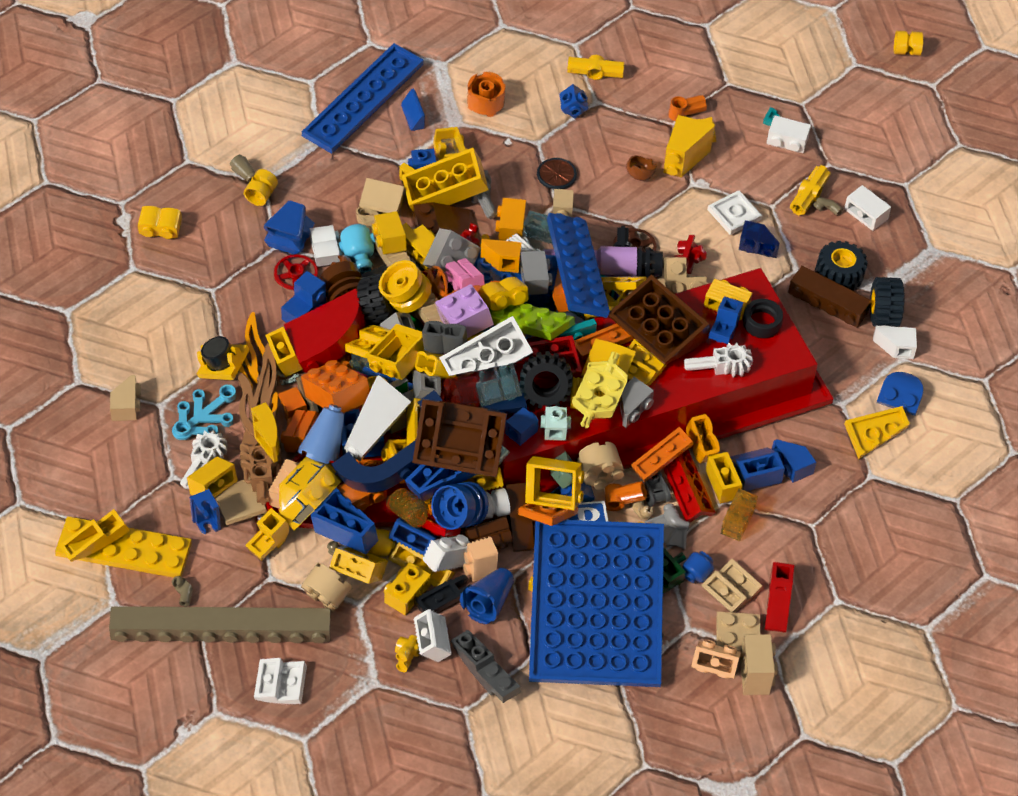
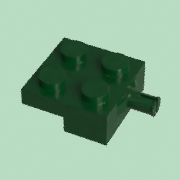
(672, 572)

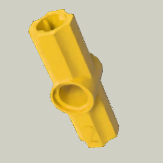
(595, 67)
(810, 190)

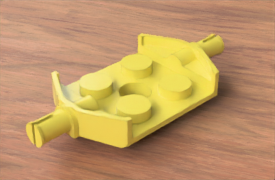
(602, 377)

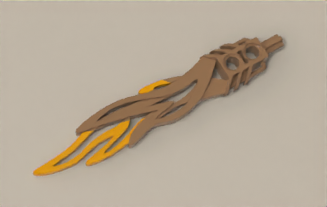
(253, 458)

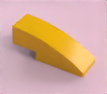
(266, 430)
(95, 536)

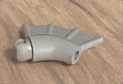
(674, 526)

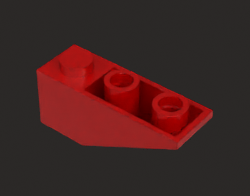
(779, 597)

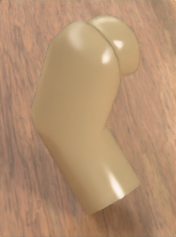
(642, 510)

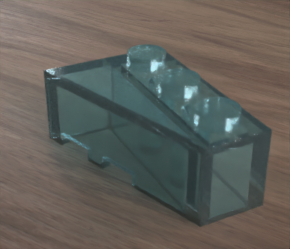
(498, 385)

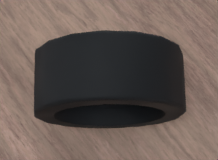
(766, 306)

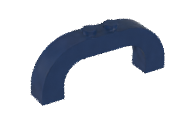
(381, 476)

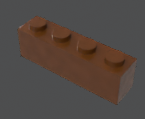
(829, 296)

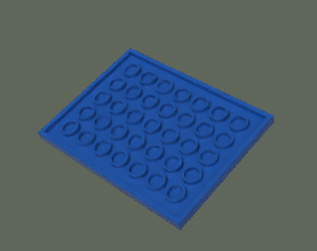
(597, 603)

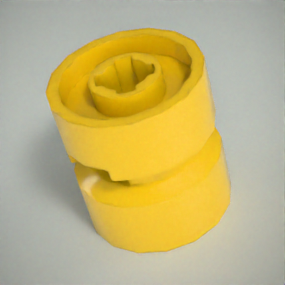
(908, 43)
(260, 187)

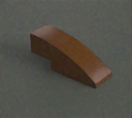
(520, 526)

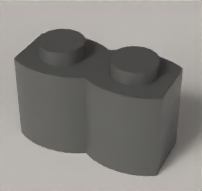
(443, 337)

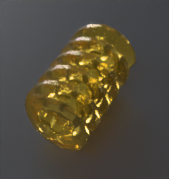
(408, 507)

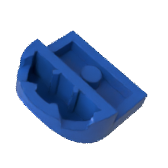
(901, 390)

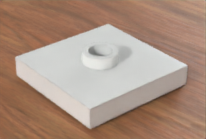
(733, 212)

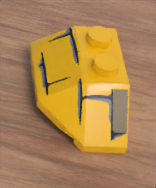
(305, 490)

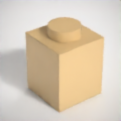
(563, 202)

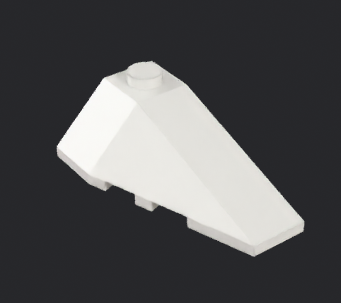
(493, 348)

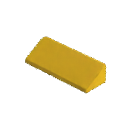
(402, 556)

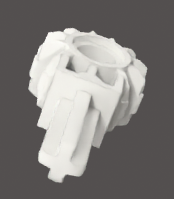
(725, 360)
(202, 454)

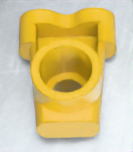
(406, 649)

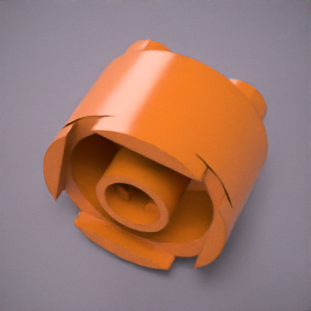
(486, 94)

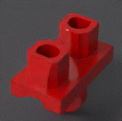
(691, 251)

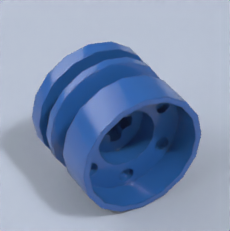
(459, 505)

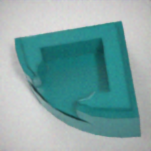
(769, 116)

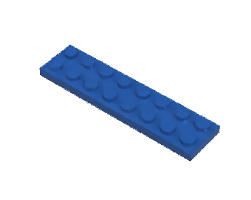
(362, 98)
(577, 265)

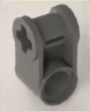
(657, 490)

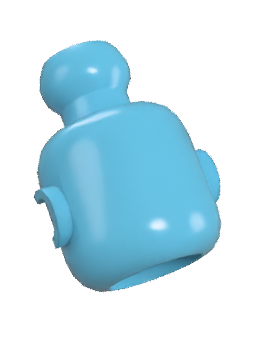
(359, 245)

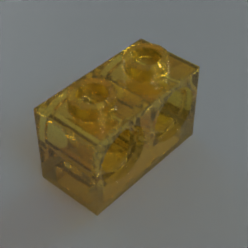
(739, 514)

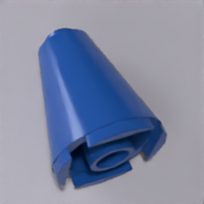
(487, 596)

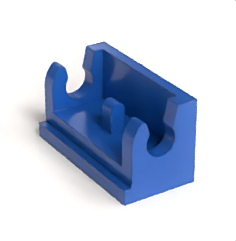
(205, 511)

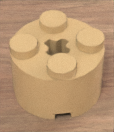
(600, 464)
(326, 586)

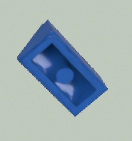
(413, 111)

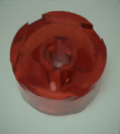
(461, 390)

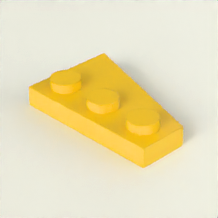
(875, 429)

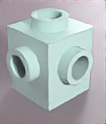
(555, 423)

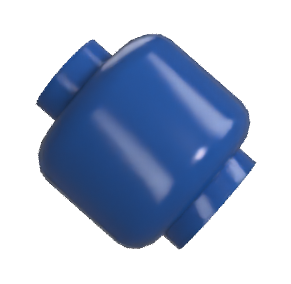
(698, 567)

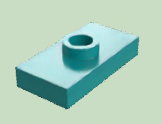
(580, 329)

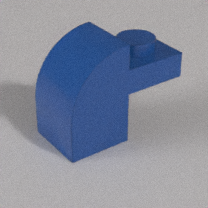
(726, 320)

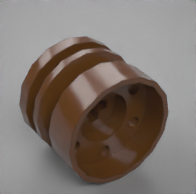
(340, 279)

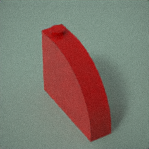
(325, 331)

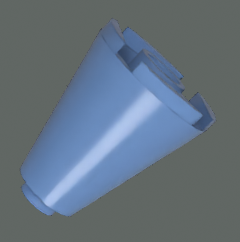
(325, 436)

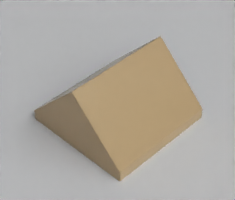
(382, 196)

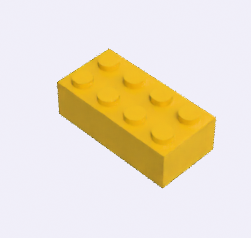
(446, 180)

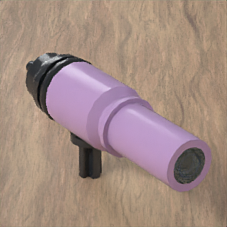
(626, 260)

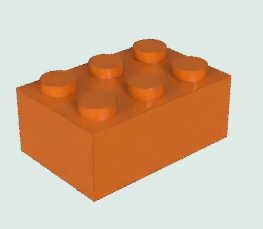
(335, 386)

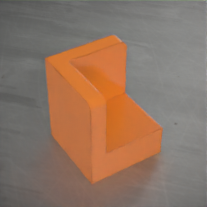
(292, 401)

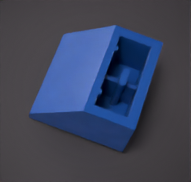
(758, 468)

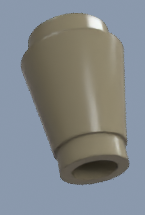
(242, 167)

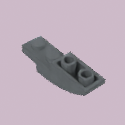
(484, 667)

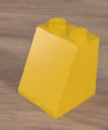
(687, 145)

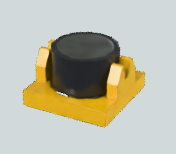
(221, 357)

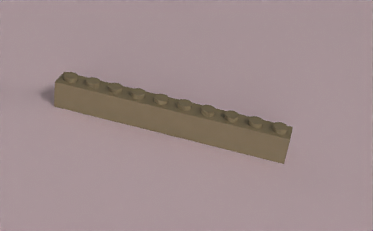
(220, 624)

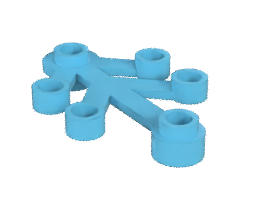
(203, 415)

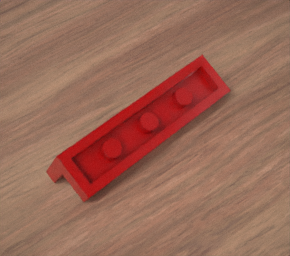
(683, 486)

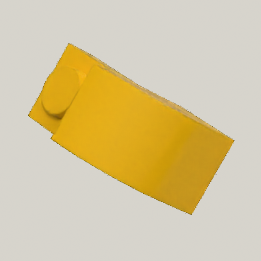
(272, 534)

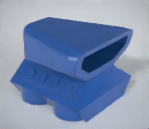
(288, 228)

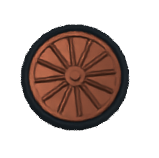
(556, 173)

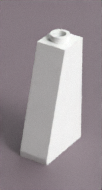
(377, 416)

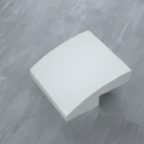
(280, 681)

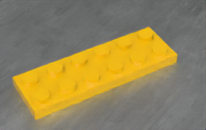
(135, 550)

